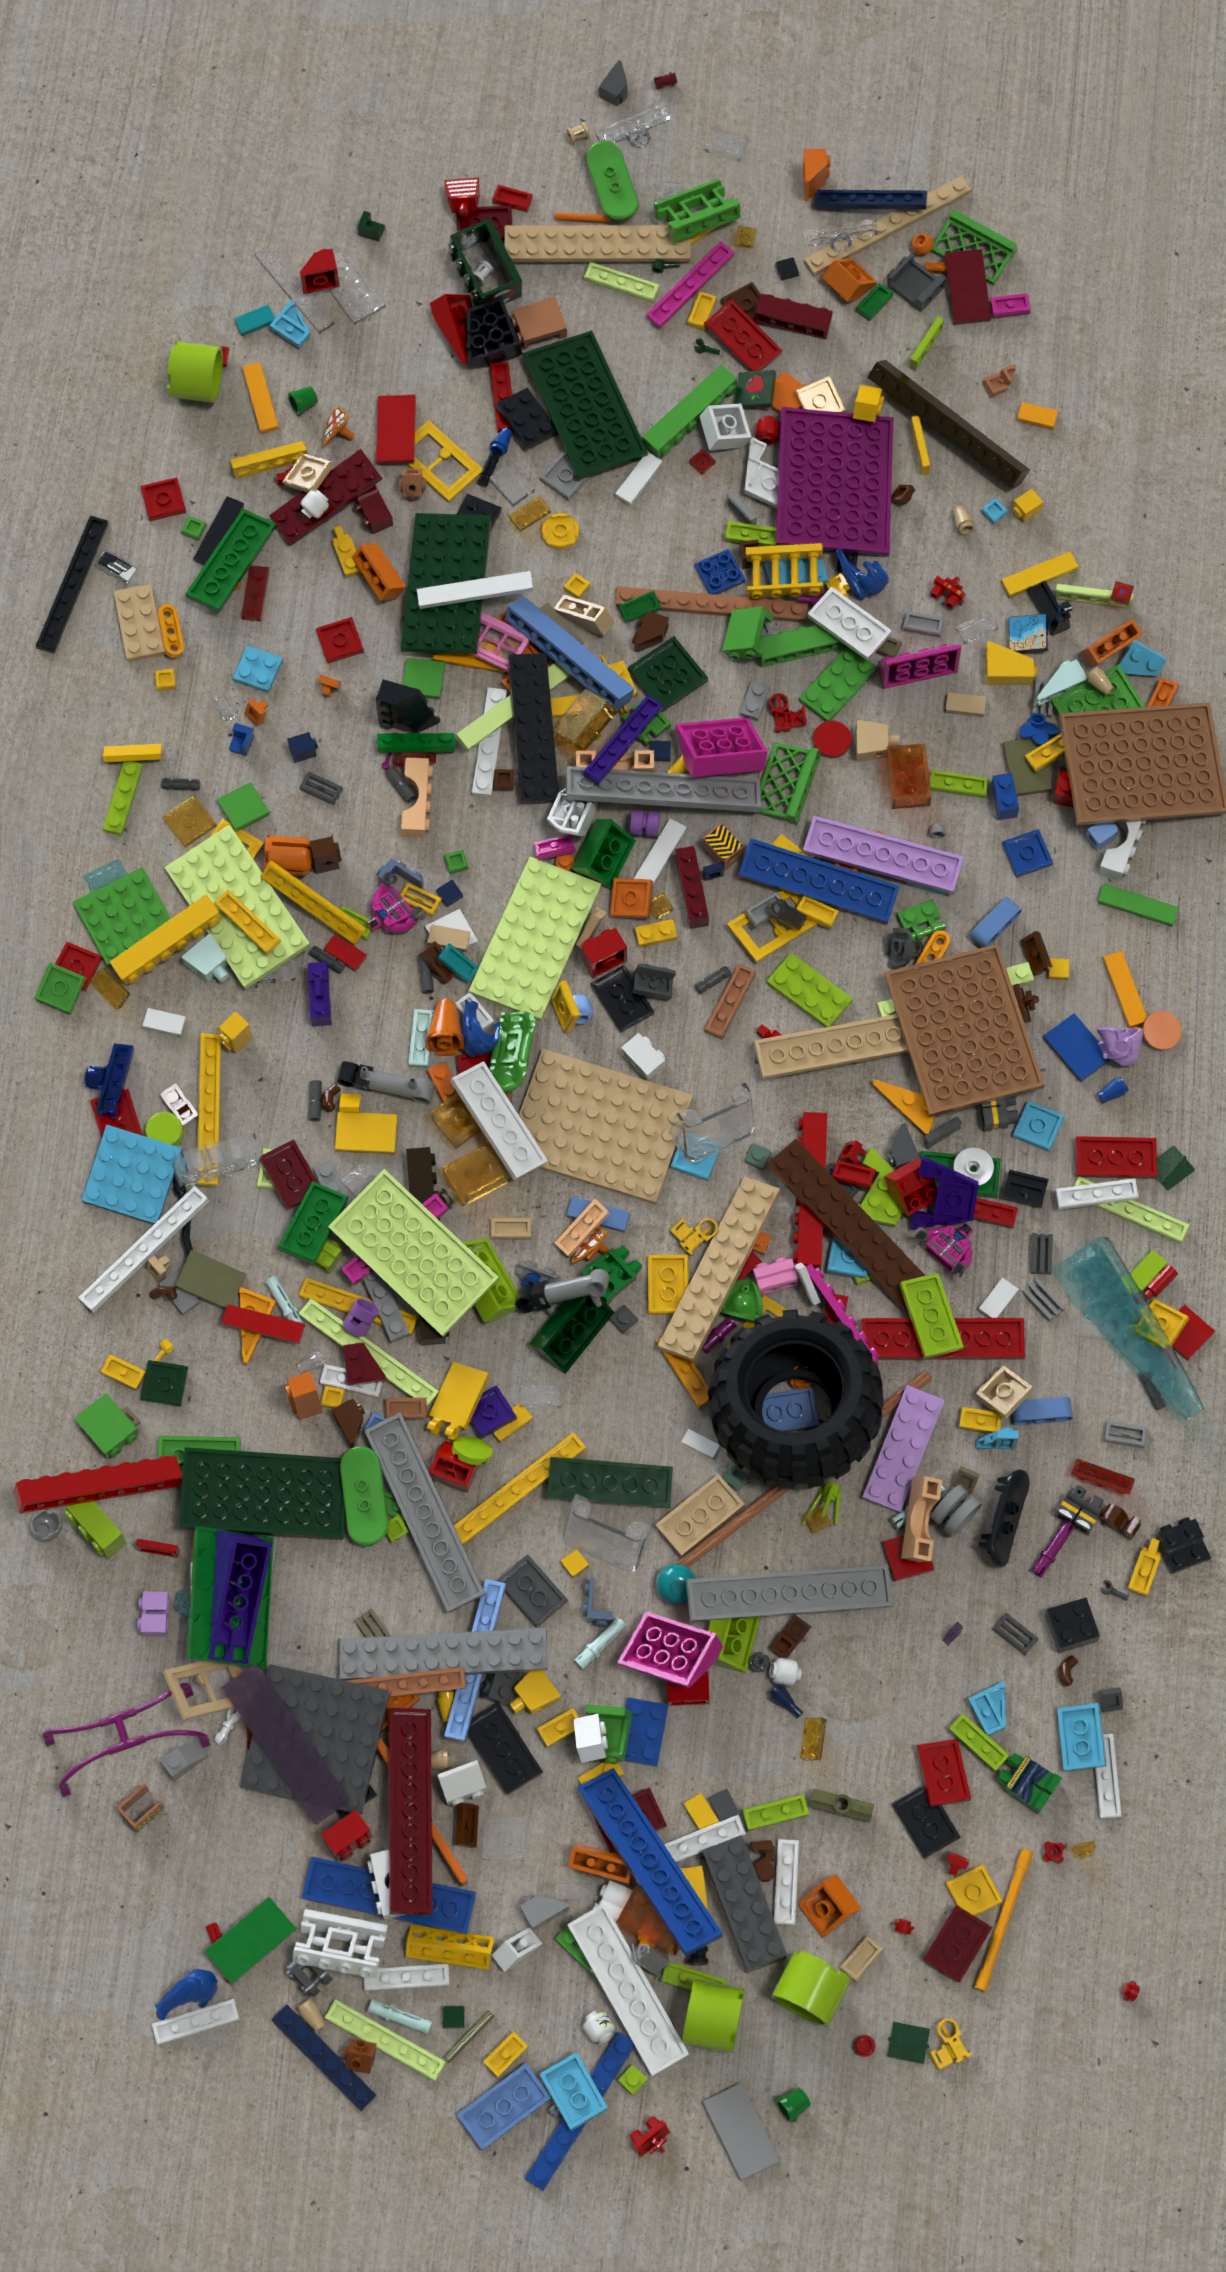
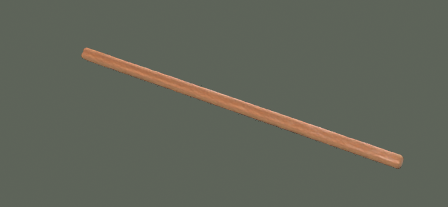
(776, 1492)

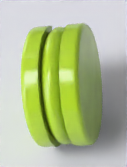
(165, 1128)

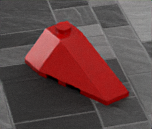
(451, 317)

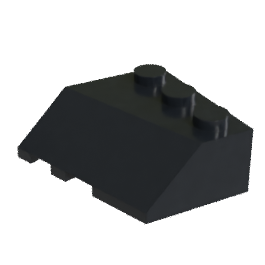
(490, 334)
(404, 708)

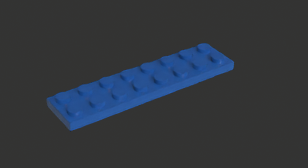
(819, 880)
(352, 1889)

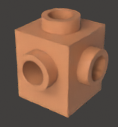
(412, 483)

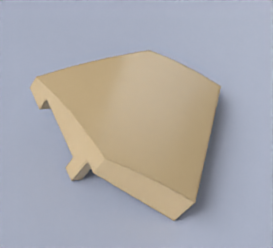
(592, 925)

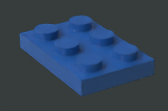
(645, 1731)

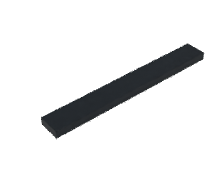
(72, 584)

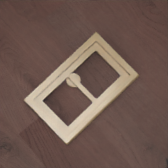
(171, 1676)

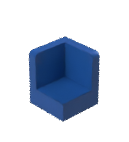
(242, 739)

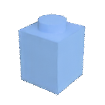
(1101, 834)

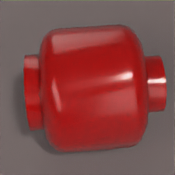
(767, 430)

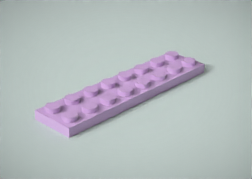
(883, 854)

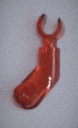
(401, 756)

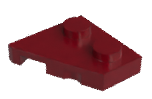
(361, 1366)

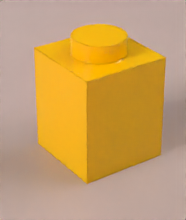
(1027, 505)

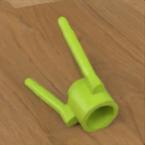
(830, 1494)

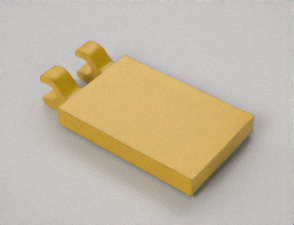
(457, 1399)

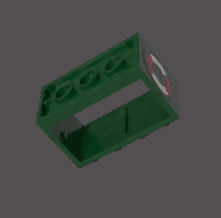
(471, 236)

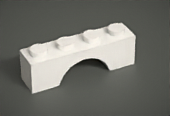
(1116, 859)

